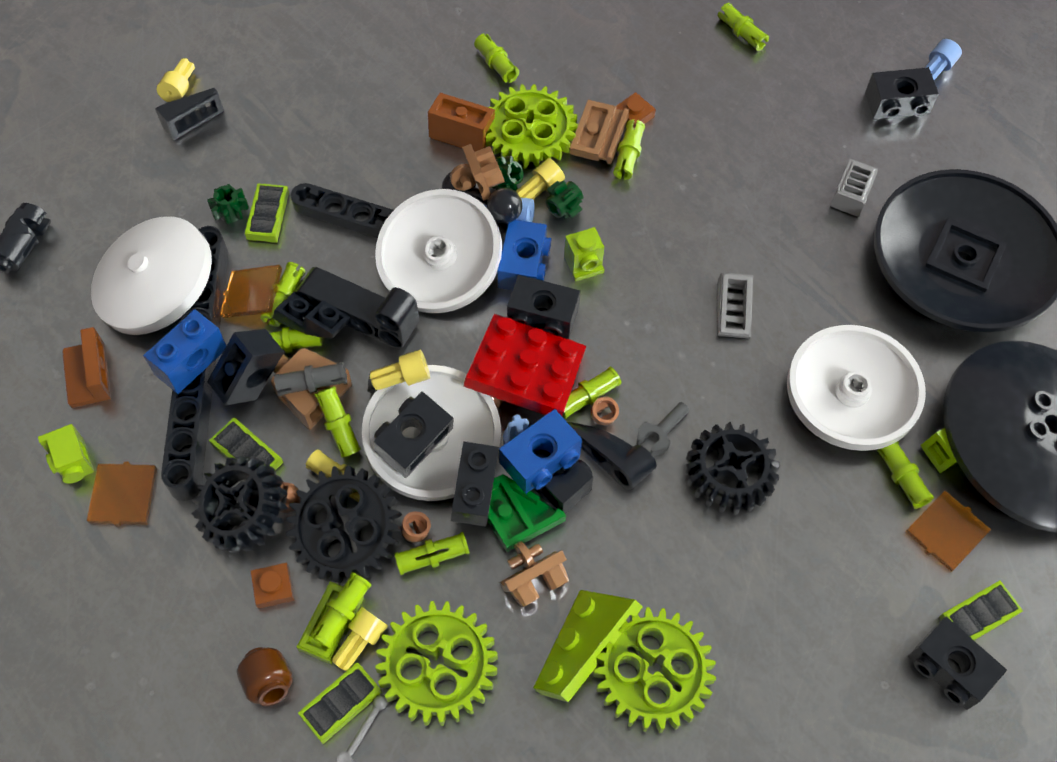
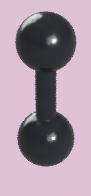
(503, 203)

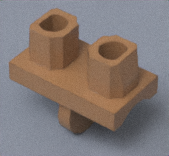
(481, 170)
(549, 567)

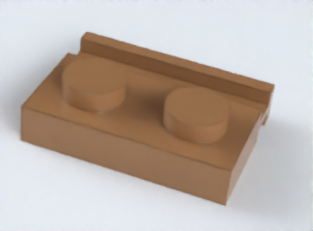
(599, 131)

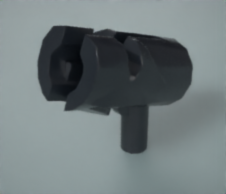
(20, 235)

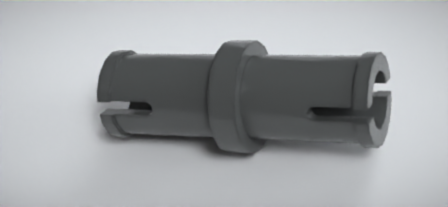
(310, 379)

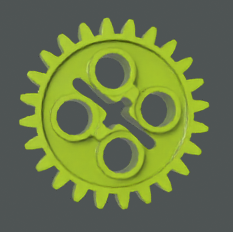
(531, 125)
(421, 693)
(632, 693)

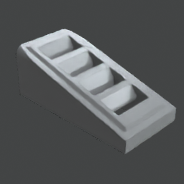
(850, 202)
(741, 282)

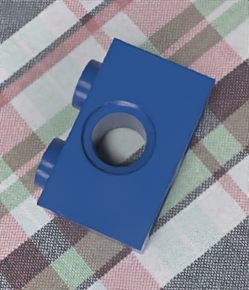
(521, 240)
(185, 351)
(548, 434)

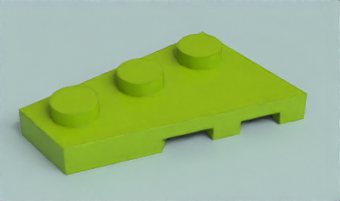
(585, 633)

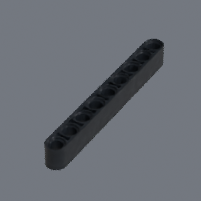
(196, 400)

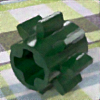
(511, 172)
(564, 199)
(228, 204)

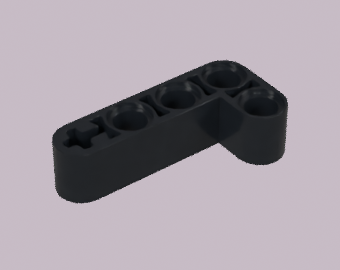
(379, 317)

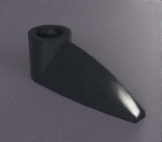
(618, 458)

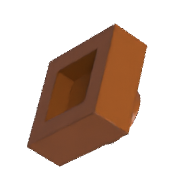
(638, 109)
(272, 585)

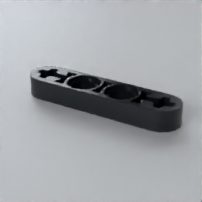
(345, 215)

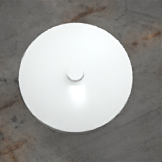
(439, 249)
(151, 275)
(856, 387)
(474, 422)

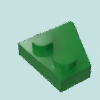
(519, 515)

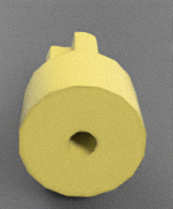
(175, 83)
(544, 176)
(410, 368)
(364, 629)

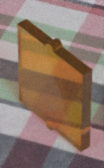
(251, 291)
(122, 494)
(948, 531)

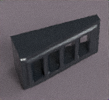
(180, 115)

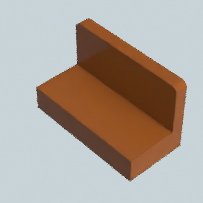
(459, 122)
(86, 370)

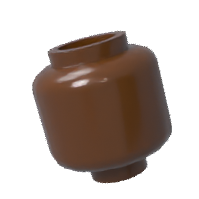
(264, 676)

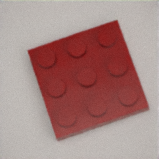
(525, 366)

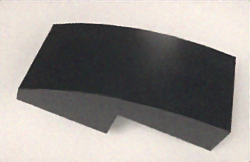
(303, 316)

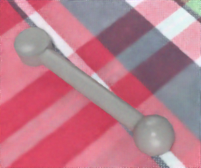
(379, 703)

